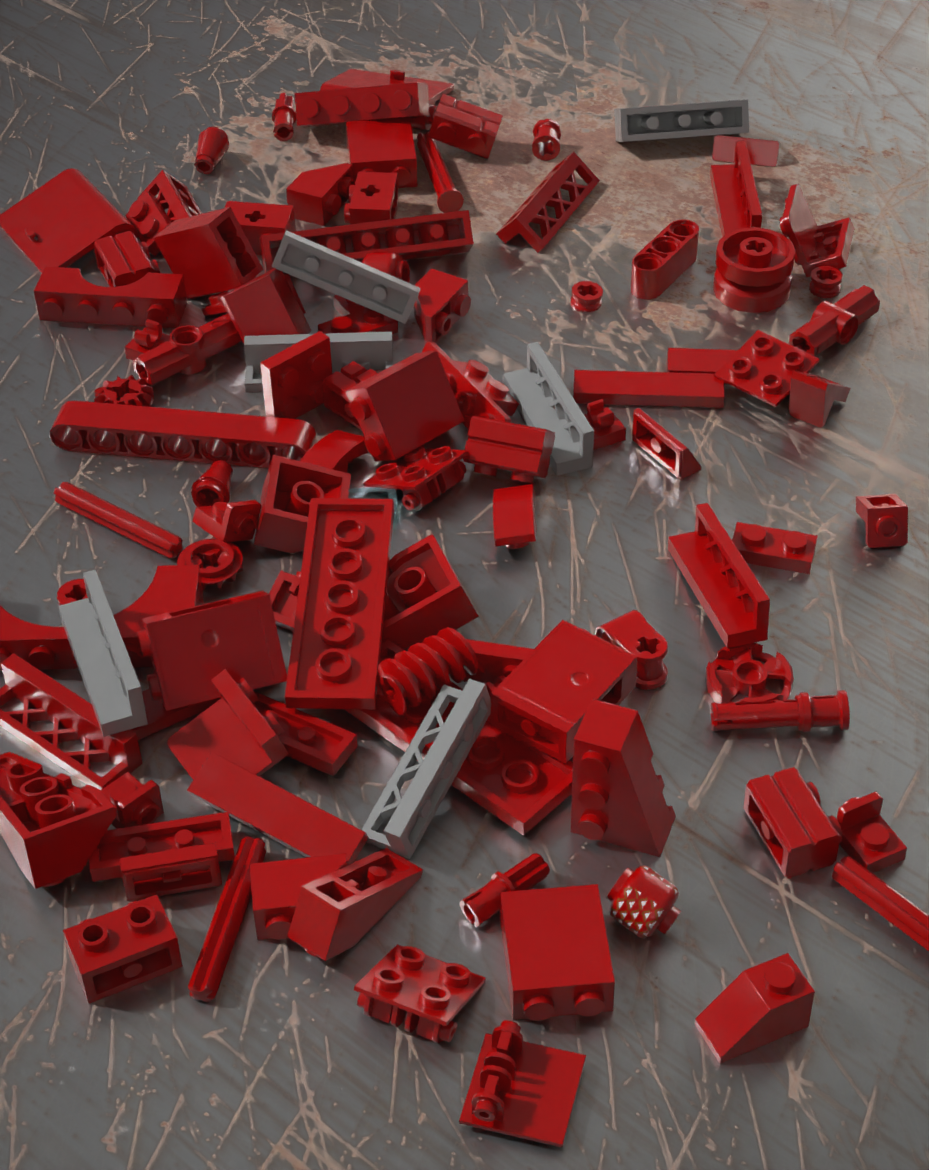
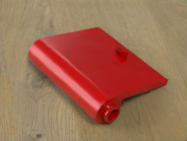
(359, 78)
(65, 219)

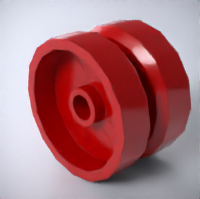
(753, 270)

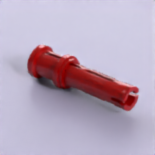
(802, 712)

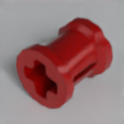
(546, 139)

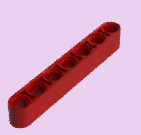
(179, 434)

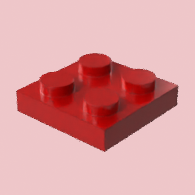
(296, 377)

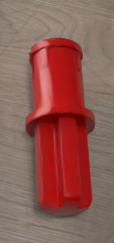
(284, 117)
(486, 901)

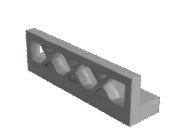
(345, 277)
(367, 349)
(550, 406)
(103, 660)
(433, 774)

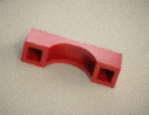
(362, 103)
(68, 297)

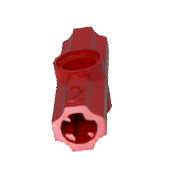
(835, 321)
(187, 350)

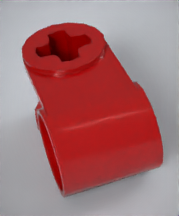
(641, 639)

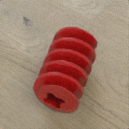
(425, 666)

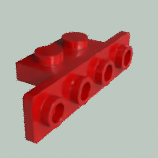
(476, 389)

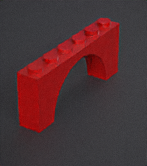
(49, 648)

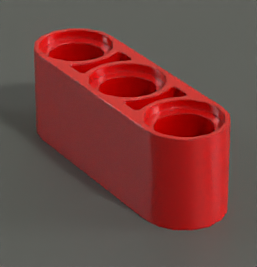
(664, 259)

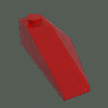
(423, 595)
(49, 820)

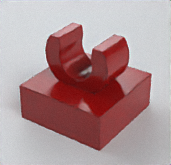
(146, 340)
(605, 424)

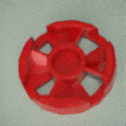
(747, 676)

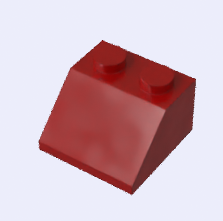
(287, 501)

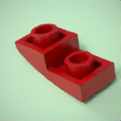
(336, 450)
(514, 516)

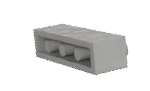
(681, 120)

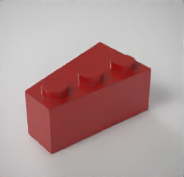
(615, 784)

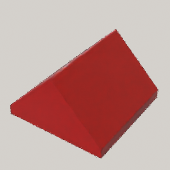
(265, 307)

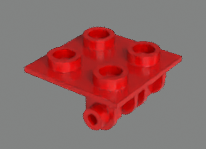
(765, 367)
(421, 474)
(418, 986)
(522, 1087)

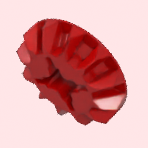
(134, 391)
(211, 552)

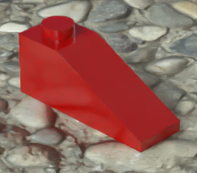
(348, 902)

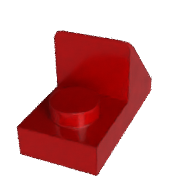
(813, 397)

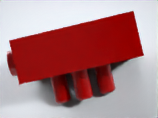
(203, 640)
(555, 684)

